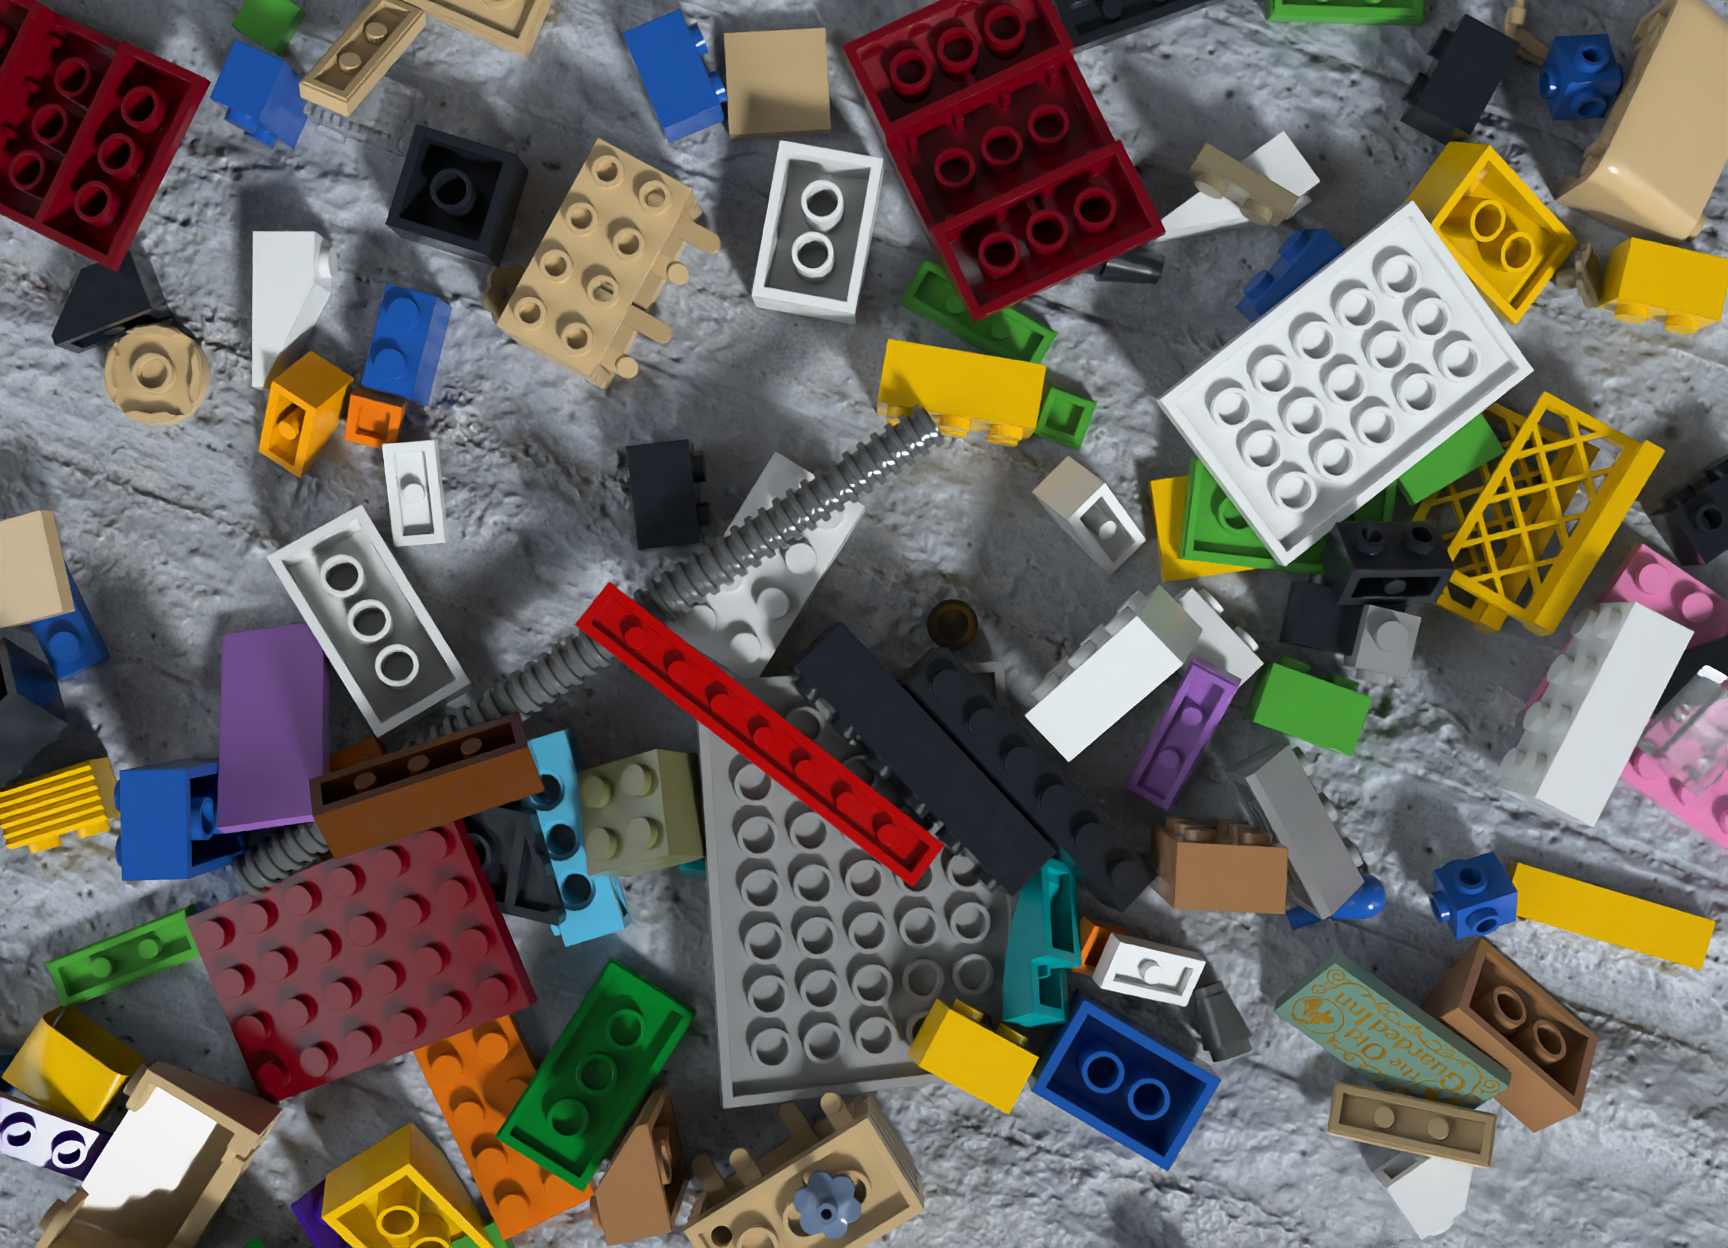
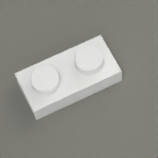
(415, 493)
(1148, 969)

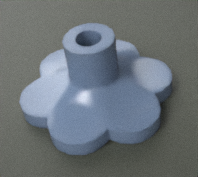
(829, 1193)

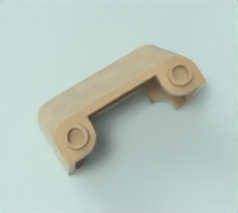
(1664, 131)
(164, 1164)

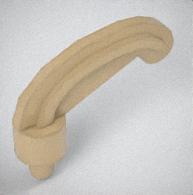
(1530, 48)

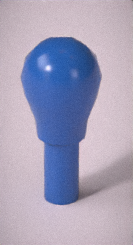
(1362, 904)

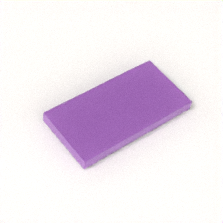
(271, 726)

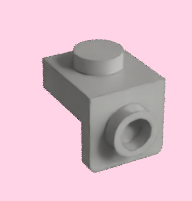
(1383, 645)

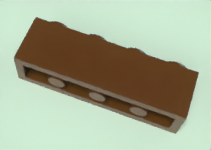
(425, 786)

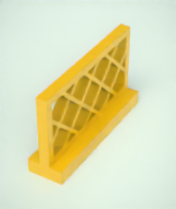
(1564, 464)
(1589, 535)

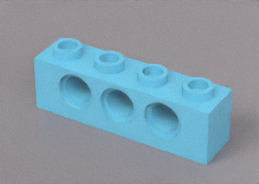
(606, 906)

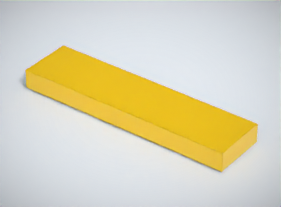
(1611, 916)

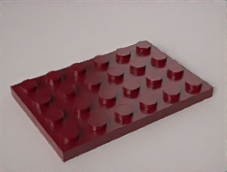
(361, 960)

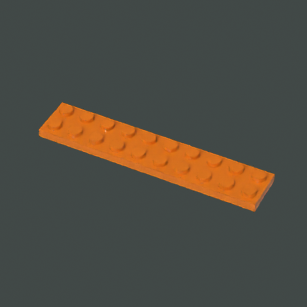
(476, 1086)

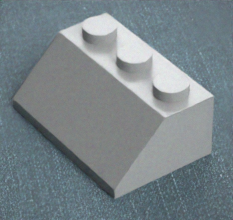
(1283, 802)

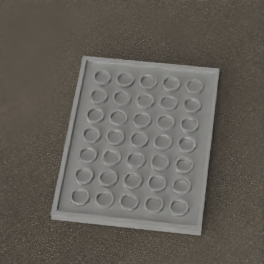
(818, 943)

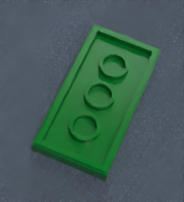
(596, 1074)

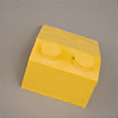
(1492, 226)
(401, 1197)

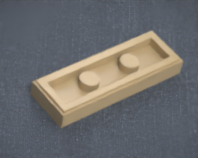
(362, 55)
(1412, 1124)

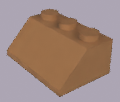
(1521, 1030)
(645, 1176)

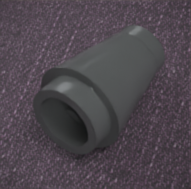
(1220, 1023)

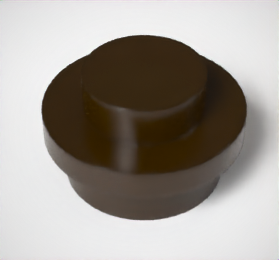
(952, 624)

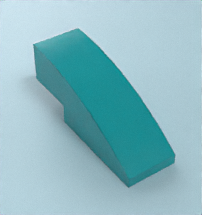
(1041, 949)

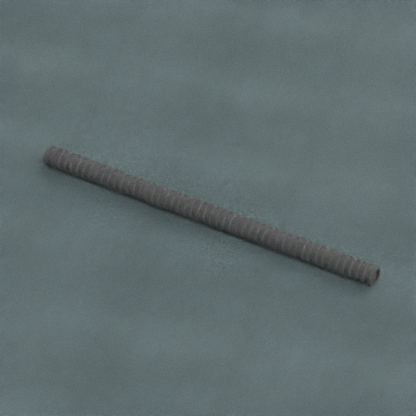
(690, 583)

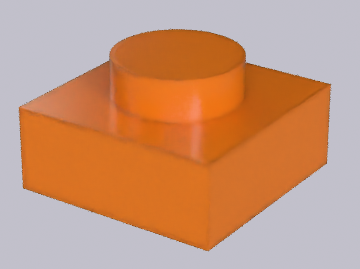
(374, 418)
(1093, 939)

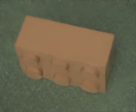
(1218, 866)

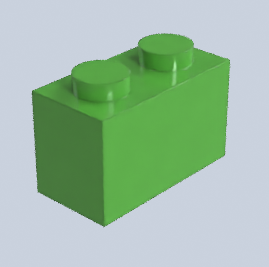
(1308, 707)

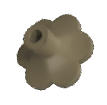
(1582, 276)
(500, 288)

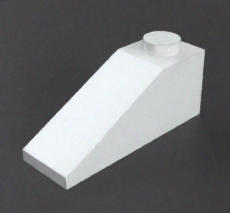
(1275, 160)
(287, 297)

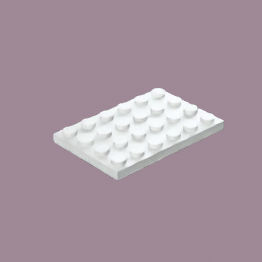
(1345, 384)

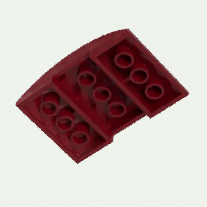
(85, 129)
(1000, 147)

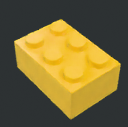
(962, 391)

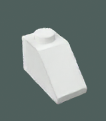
(1089, 514)
(1425, 1190)

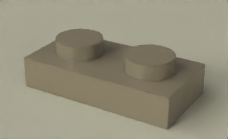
(1258, 196)

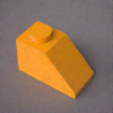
(303, 412)

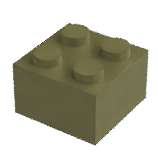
(642, 813)

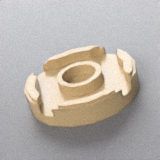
(156, 374)

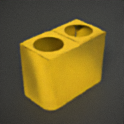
(73, 1066)

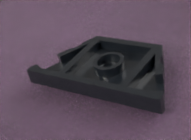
(517, 862)

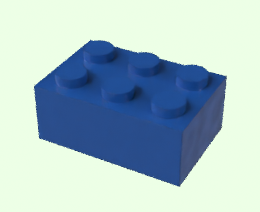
(172, 821)
(1123, 1079)

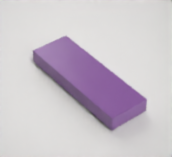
(1182, 733)

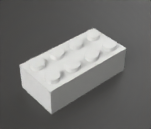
(757, 612)
(370, 622)
(1593, 710)

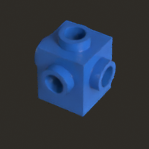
(1580, 77)
(1473, 896)

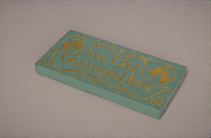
(1388, 1036)

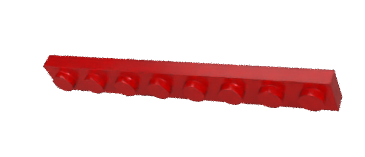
(758, 733)

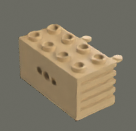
(606, 266)
(759, 1208)

